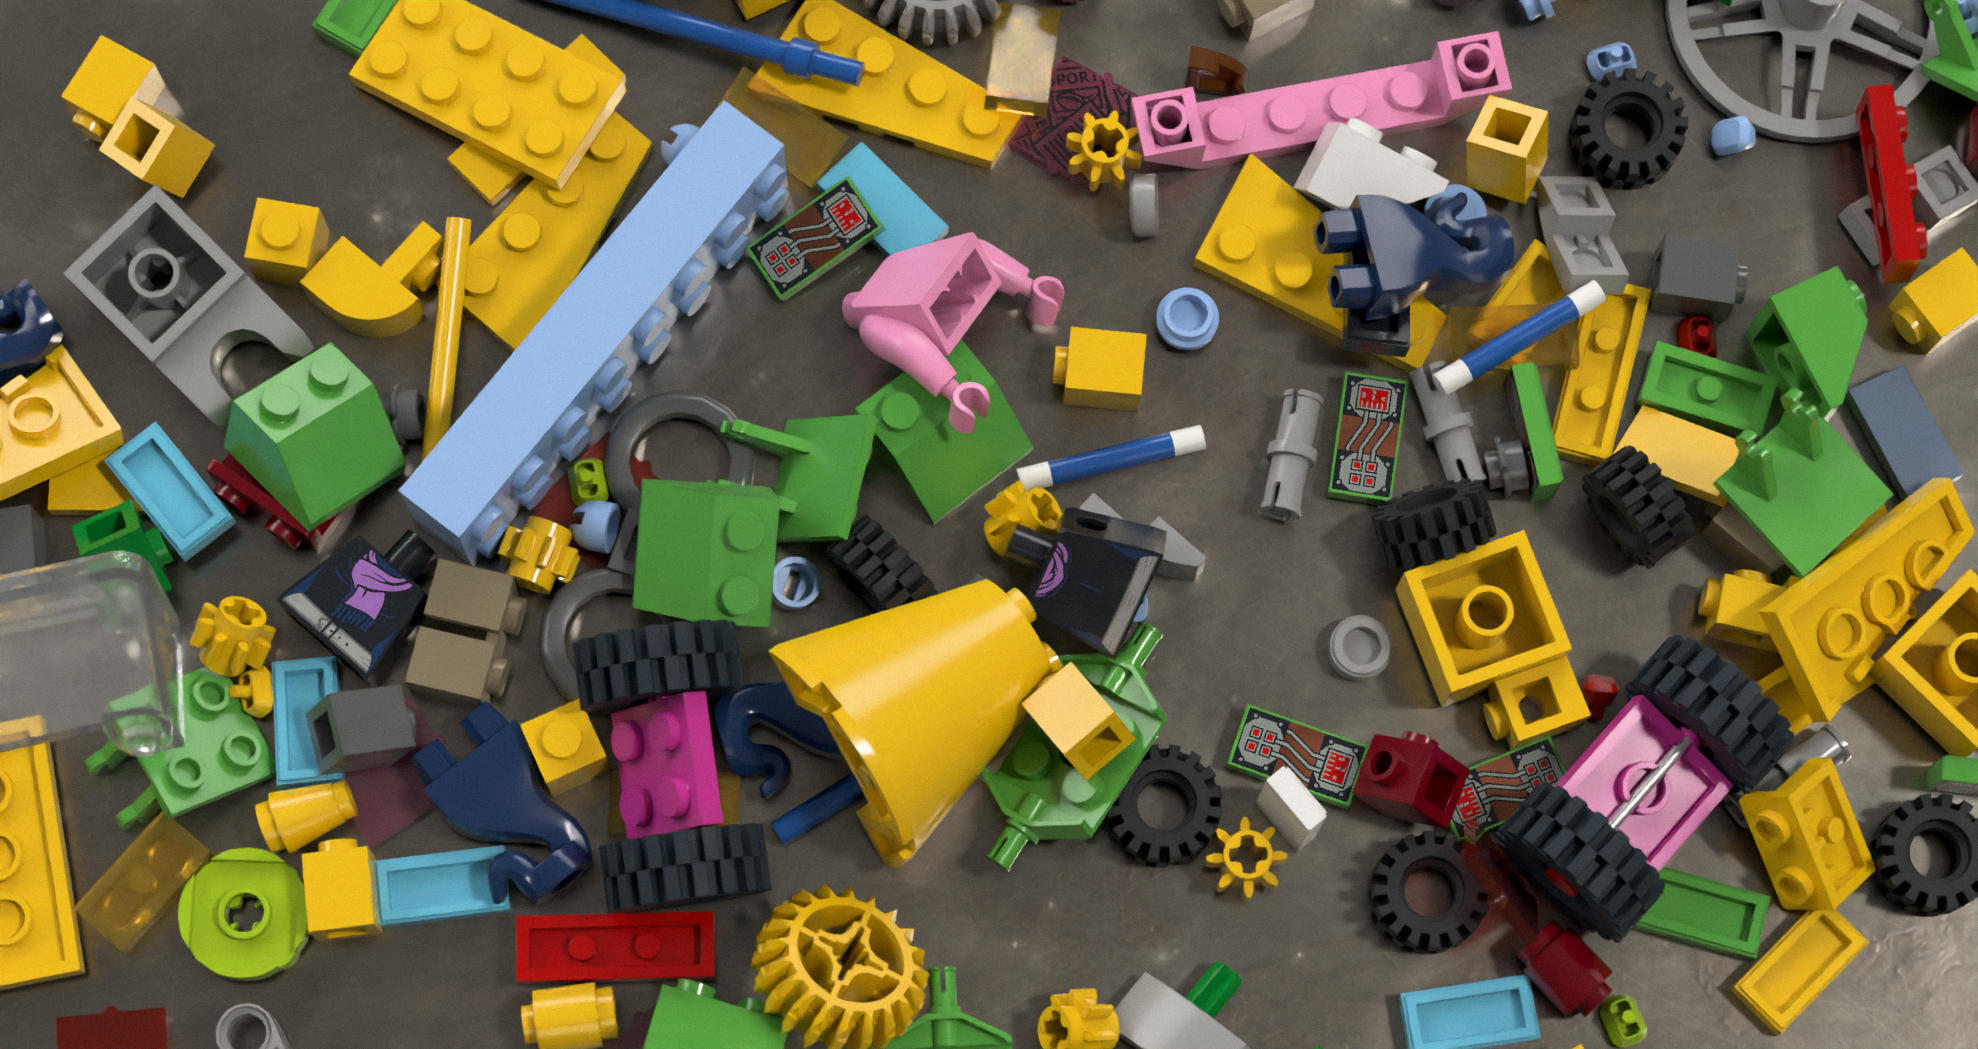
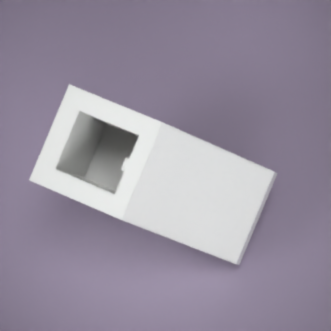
(1354, 163)

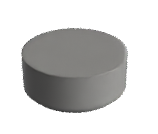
(1144, 205)
(1360, 648)

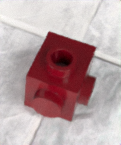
(1411, 779)

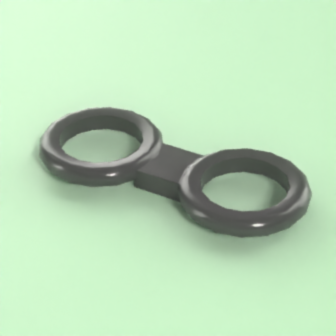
(619, 573)

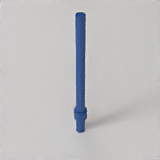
(798, 56)

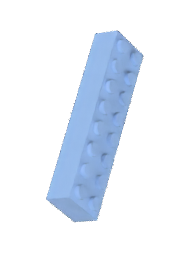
(598, 336)

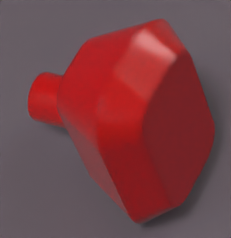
(1698, 335)
(1599, 693)

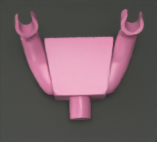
(927, 301)

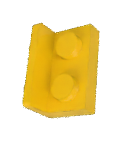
(1809, 838)

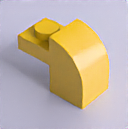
(375, 298)

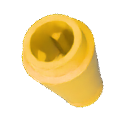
(304, 814)

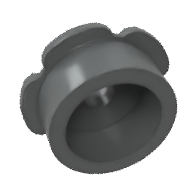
(405, 413)
(1506, 466)

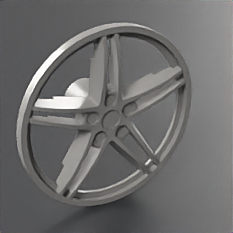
(1805, 28)

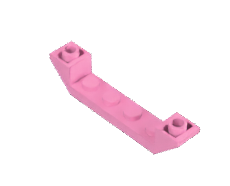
(1292, 117)

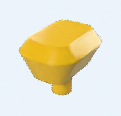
(255, 692)

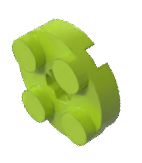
(221, 886)

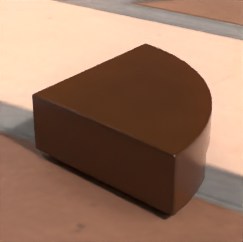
(1215, 73)

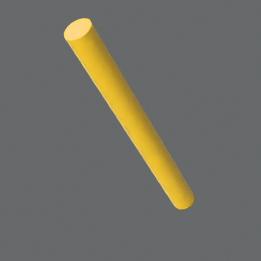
(447, 332)

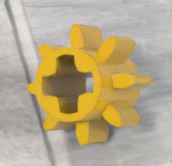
(1097, 165)
(1014, 505)
(539, 554)
(232, 636)
(1232, 871)
(1078, 1022)

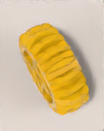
(800, 970)

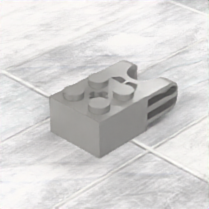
(197, 315)

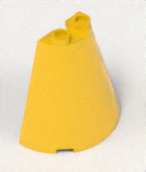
(920, 700)

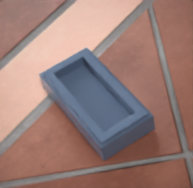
(1902, 431)

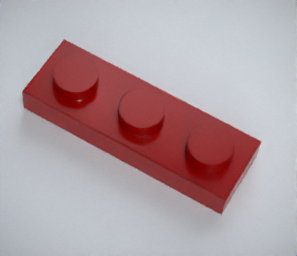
(1890, 184)
(615, 947)

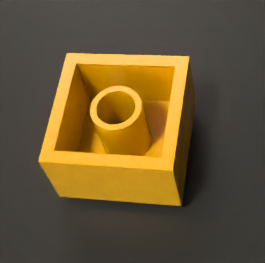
(1482, 617)
(1935, 668)

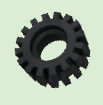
(1643, 97)
(1638, 506)
(1434, 523)
(878, 567)
(1188, 837)
(1894, 859)
(1397, 916)

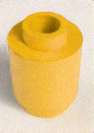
(571, 1017)

